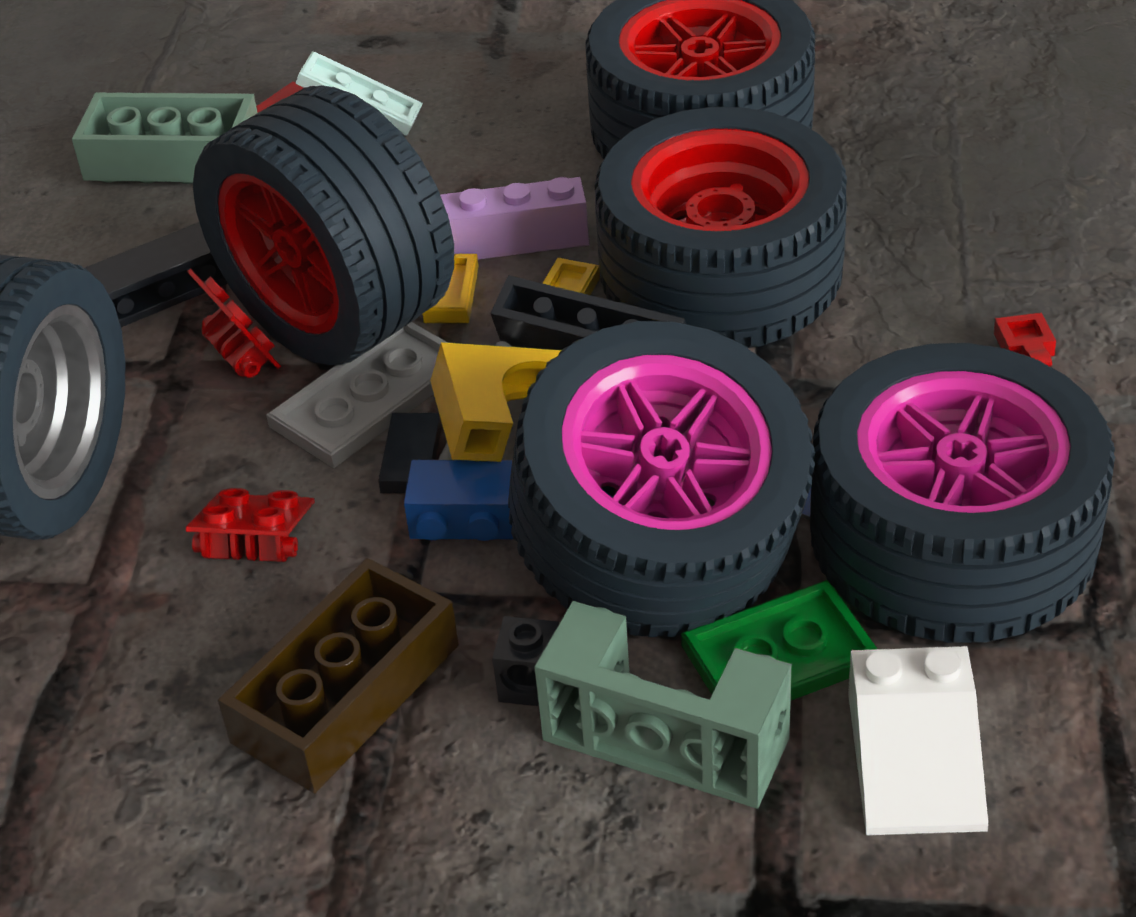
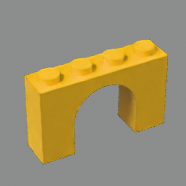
(473, 394)

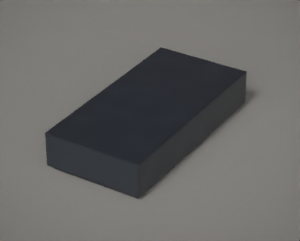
(408, 439)

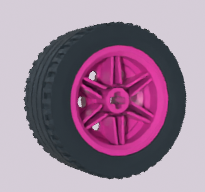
(665, 423)
(959, 491)

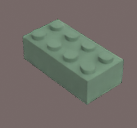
(153, 133)

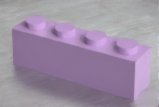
(518, 218)

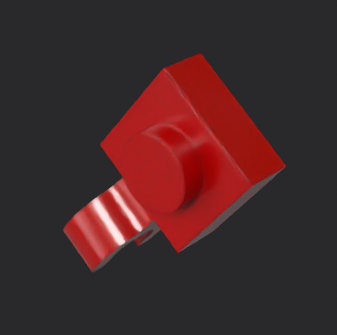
(1027, 336)

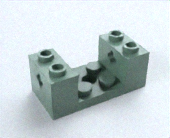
(709, 745)

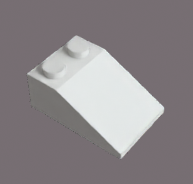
(917, 741)

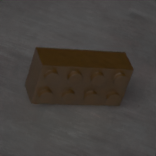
(339, 674)

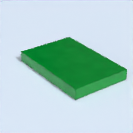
(802, 628)

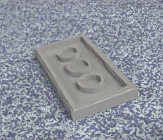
(357, 399)

